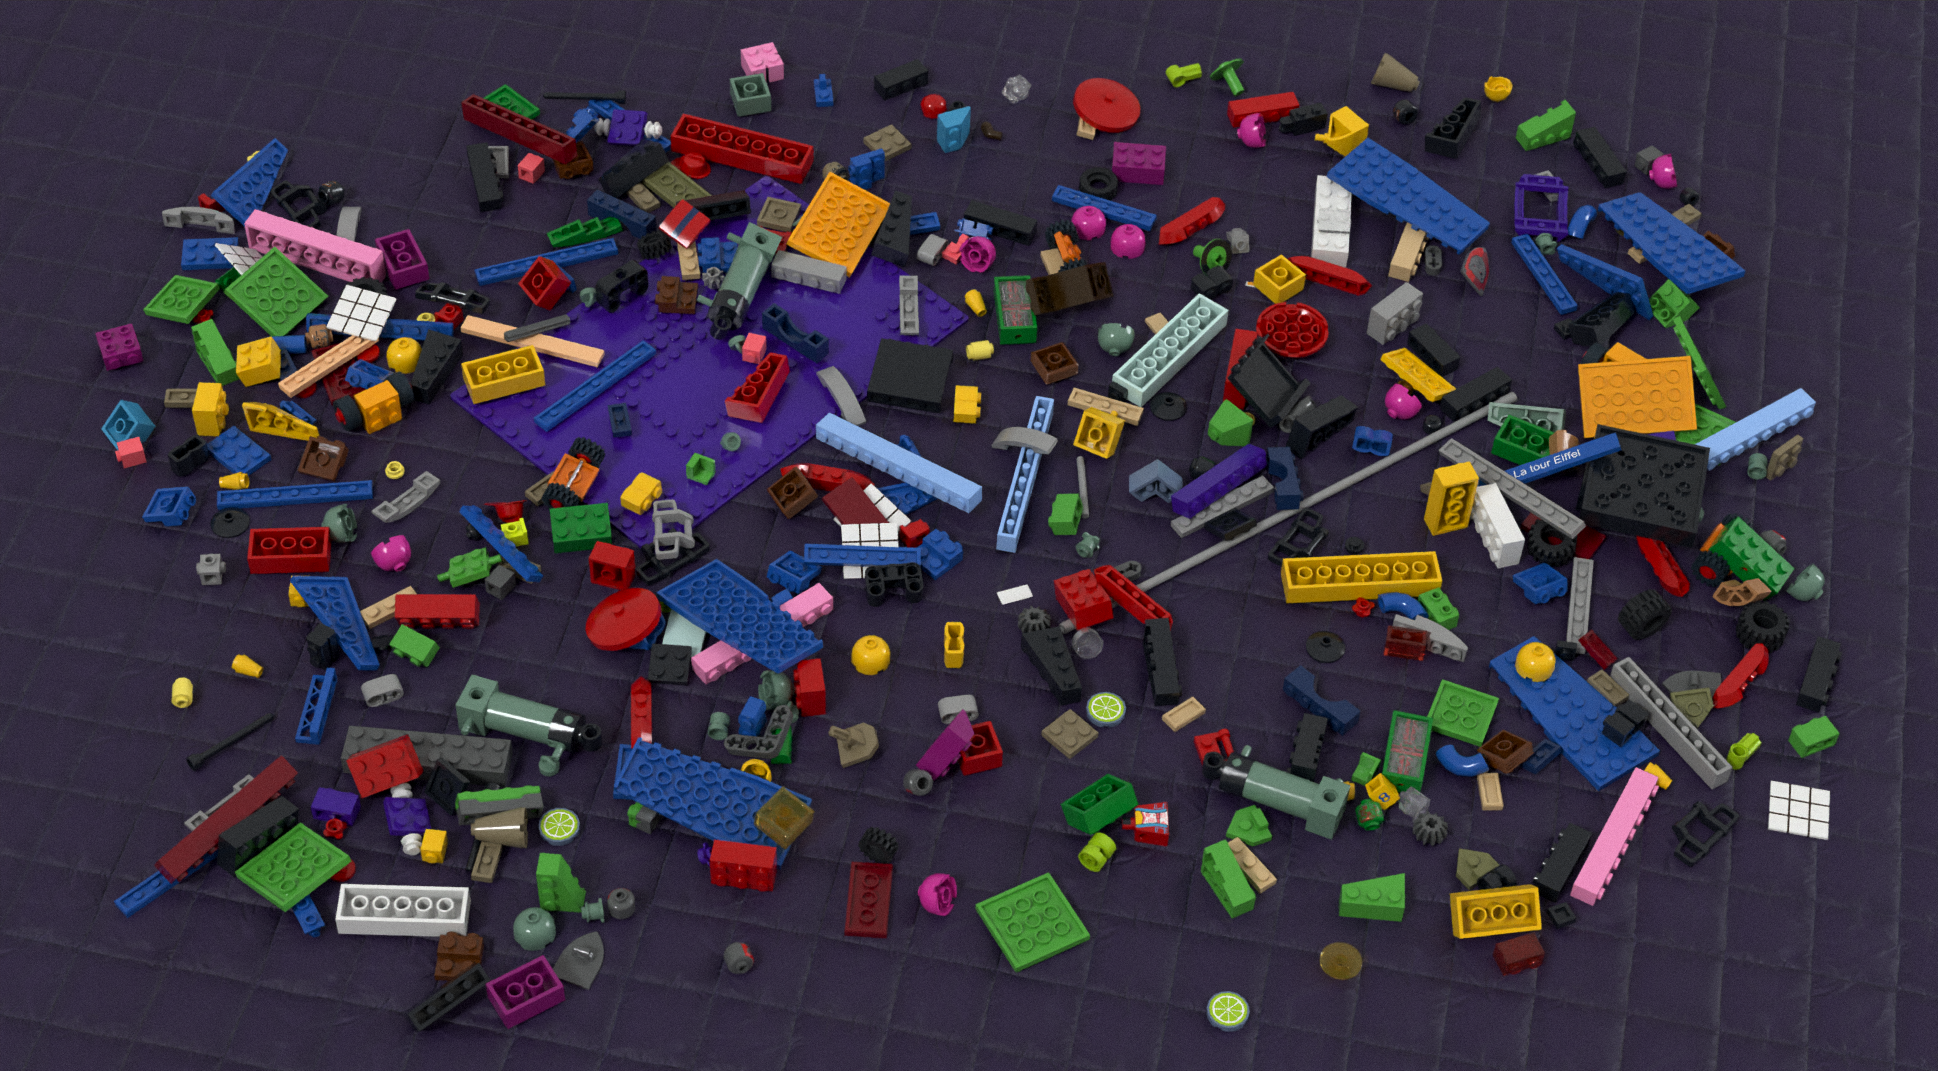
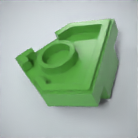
(1249, 826)

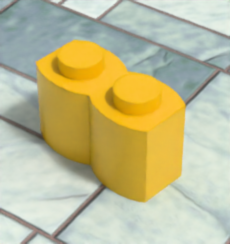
(966, 404)
(641, 493)
(954, 645)

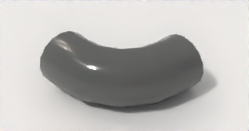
(1297, 410)

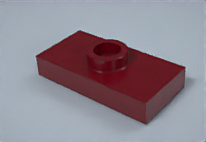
(1597, 649)

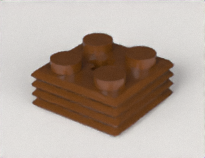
(1054, 363)
(790, 502)
(1506, 751)

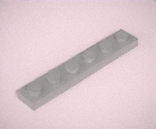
(1235, 499)
(1579, 601)

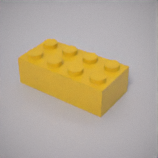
(503, 374)
(1451, 498)
(1495, 911)

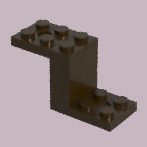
(1069, 288)

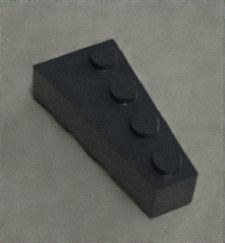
(1455, 129)
(633, 167)
(894, 234)
(435, 364)
(1052, 659)
(1161, 662)
(1307, 746)
(255, 834)

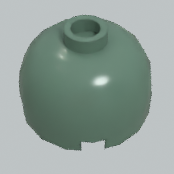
(1115, 338)
(340, 523)
(1808, 584)
(775, 689)
(534, 928)

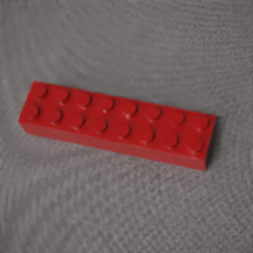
(743, 148)

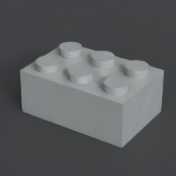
(1394, 313)

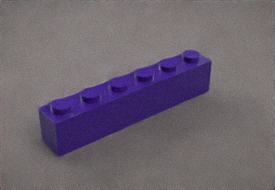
(1218, 481)

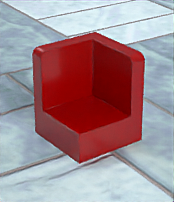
(206, 202)

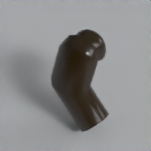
(989, 132)

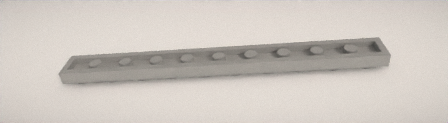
(1514, 489)

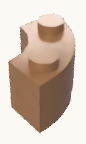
(1561, 441)
(1738, 594)

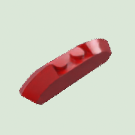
(1191, 221)
(1331, 275)
(827, 477)
(1664, 566)
(1129, 595)
(1735, 684)
(641, 711)

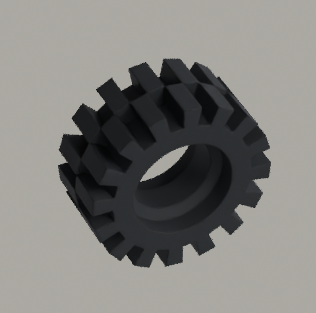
(654, 245)
(878, 845)

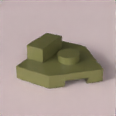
(1693, 704)
(1472, 866)

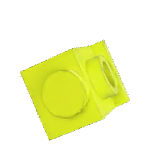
(516, 532)

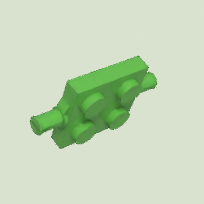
(469, 567)

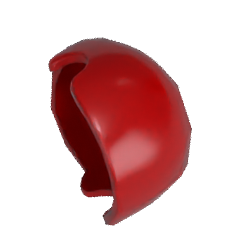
(933, 105)

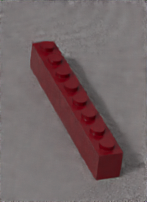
(519, 129)
(243, 804)

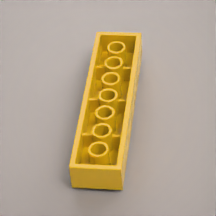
(1359, 576)

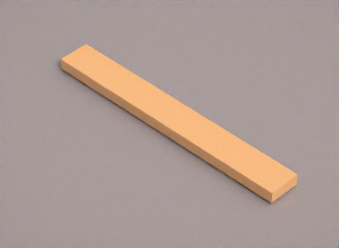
(541, 343)

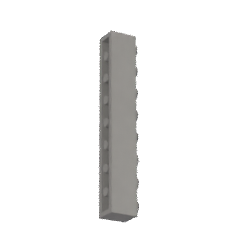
(1672, 724)

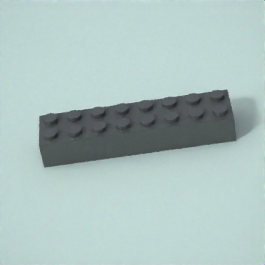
(476, 758)

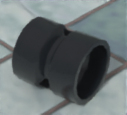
(1498, 878)

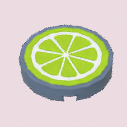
(1105, 709)
(559, 826)
(1227, 1011)

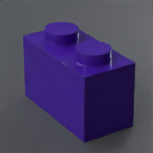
(335, 804)

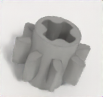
(713, 278)

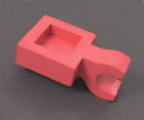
(951, 252)

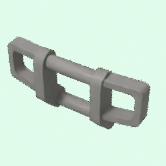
(674, 538)

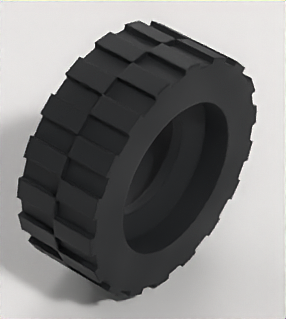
(1099, 175)

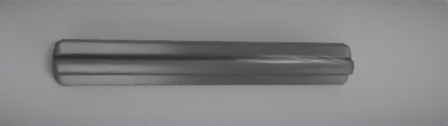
(536, 328)

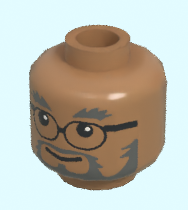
(319, 336)

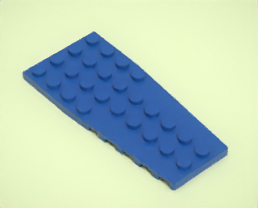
(1404, 191)
(1670, 244)
(740, 616)
(1574, 718)
(699, 794)

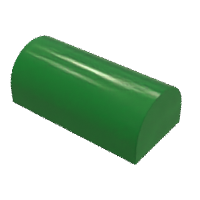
(785, 754)

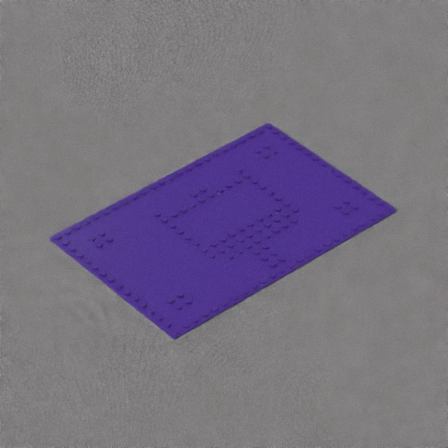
(682, 390)

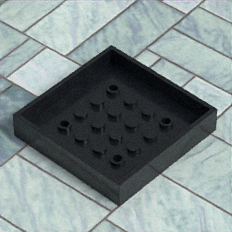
(1646, 487)

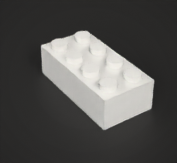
(1497, 526)

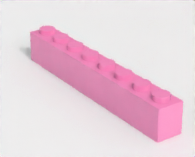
(723, 658)
(1614, 837)

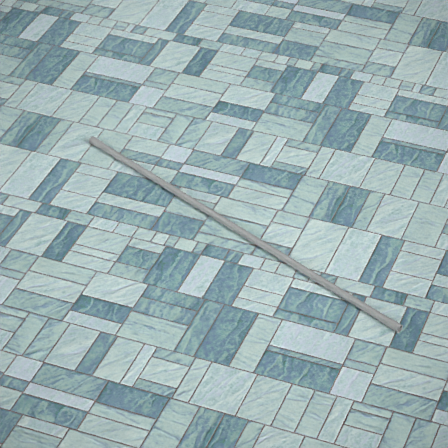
(1509, 398)

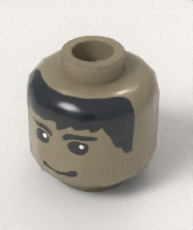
(835, 168)

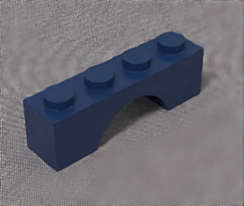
(637, 220)
(778, 323)
(1281, 464)
(1341, 714)

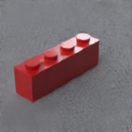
(1270, 107)

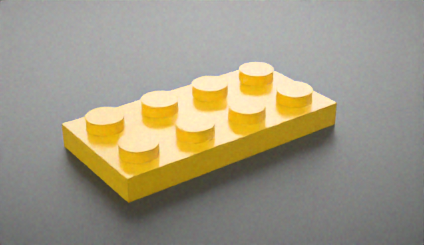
(1417, 374)

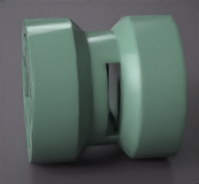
(1757, 466)
(718, 728)

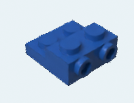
(585, 121)
(867, 168)
(716, 254)
(366, 374)
(170, 506)
(939, 554)
(792, 572)
(1541, 583)

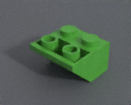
(1670, 303)

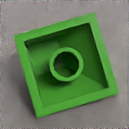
(1230, 426)

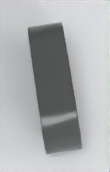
(1437, 260)
(1130, 575)

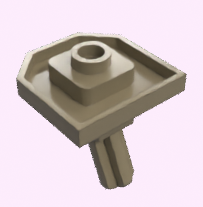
(855, 743)

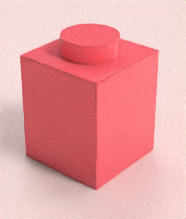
(531, 168)
(754, 348)
(130, 452)

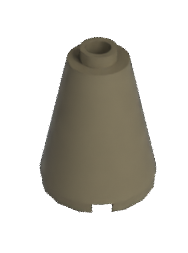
(1394, 75)
(503, 828)

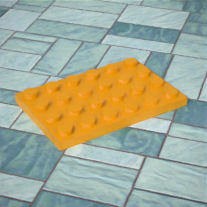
(839, 223)
(1638, 395)

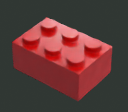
(1083, 599)
(384, 766)
(743, 865)

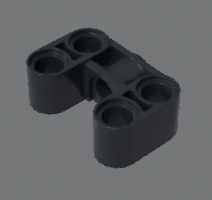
(626, 277)
(893, 577)

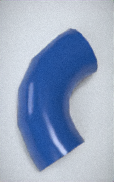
(1580, 220)
(1401, 603)
(1461, 764)

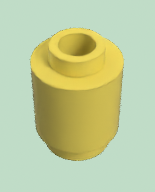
(979, 350)
(182, 693)

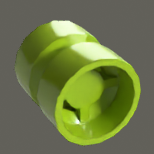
(1097, 852)

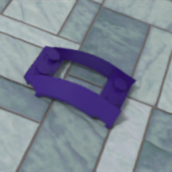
(1532, 226)

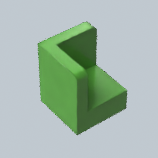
(700, 468)
(1366, 769)

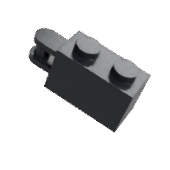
(1304, 119)

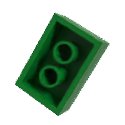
(1521, 441)
(580, 527)
(1099, 804)

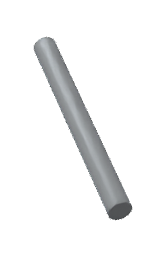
(1082, 486)

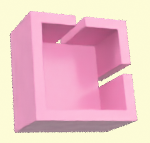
(758, 58)

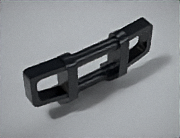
(314, 208)
(441, 293)
(1315, 533)
(664, 572)
(1708, 819)

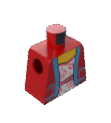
(1149, 823)

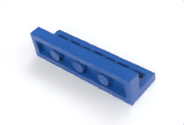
(321, 709)

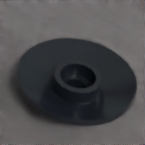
(1168, 406)
(230, 522)
(1323, 652)

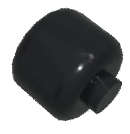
(1689, 196)
(1431, 424)
(472, 533)

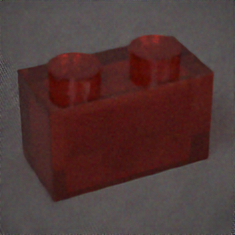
(1405, 643)
(1518, 954)

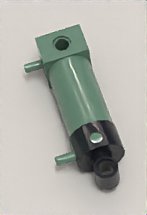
(742, 279)
(486, 708)
(1245, 777)

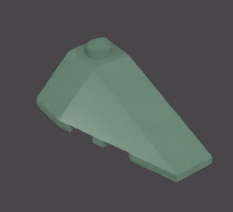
(1545, 417)

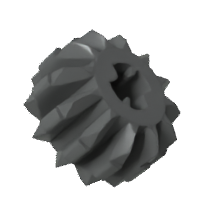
(1033, 620)
(1430, 828)

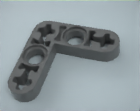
(767, 741)

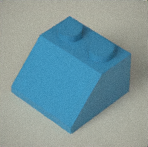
(953, 128)
(127, 422)

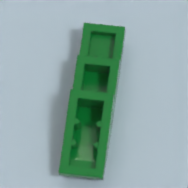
(585, 232)

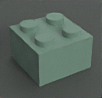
(750, 94)

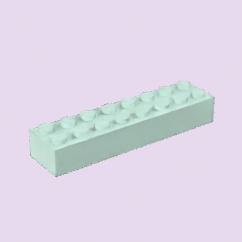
(1171, 349)

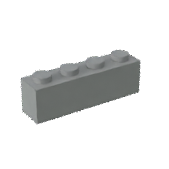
(809, 271)

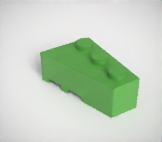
(1548, 128)
(214, 352)
(1227, 879)
(557, 886)
(1374, 898)

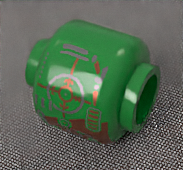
(1369, 815)

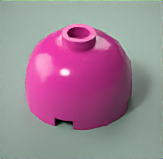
(1252, 131)
(1663, 172)
(1089, 222)
(1128, 241)
(977, 254)
(1401, 404)
(392, 555)
(937, 893)

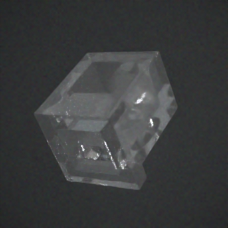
(1413, 803)

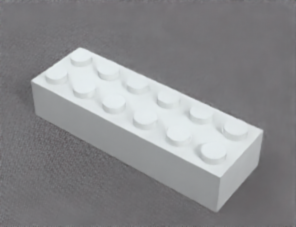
(1330, 246)
(402, 910)

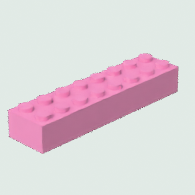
(314, 248)

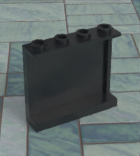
(909, 375)
(1266, 382)

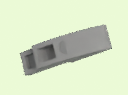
(1439, 639)

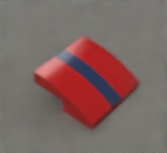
(684, 224)

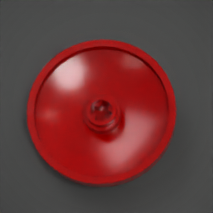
(1106, 105)
(623, 619)

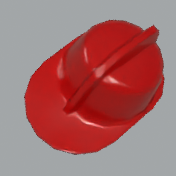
(692, 165)
(508, 511)

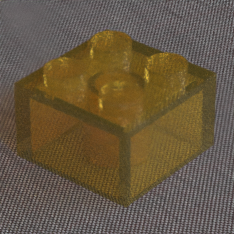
(784, 817)

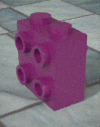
(119, 347)

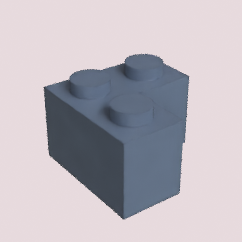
(1154, 479)

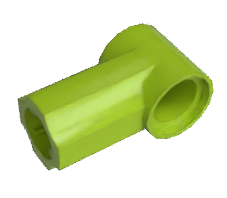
(1179, 76)
(1743, 750)

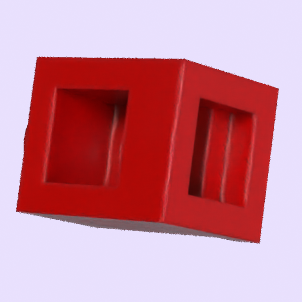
(450, 314)
(913, 533)

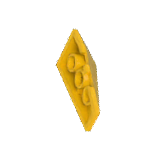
(274, 421)

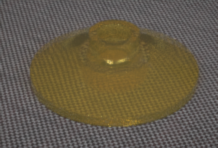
(1343, 954)

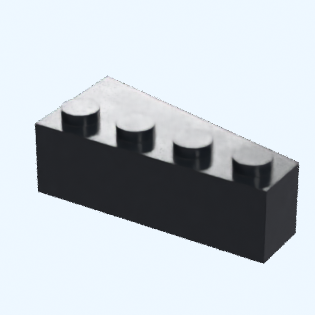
(1601, 320)
(1320, 425)

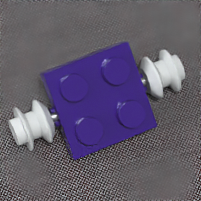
(628, 127)
(406, 817)

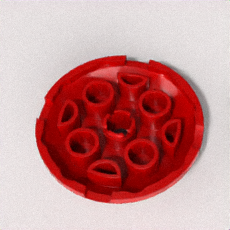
(1293, 329)

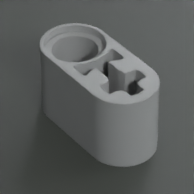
(932, 249)
(382, 690)
(951, 706)

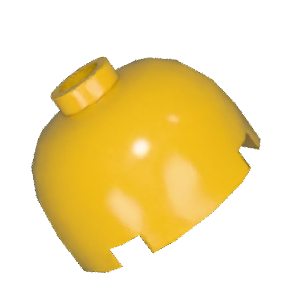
(403, 354)
(870, 655)
(1535, 662)

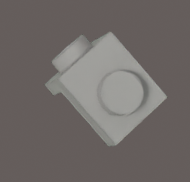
(1239, 240)

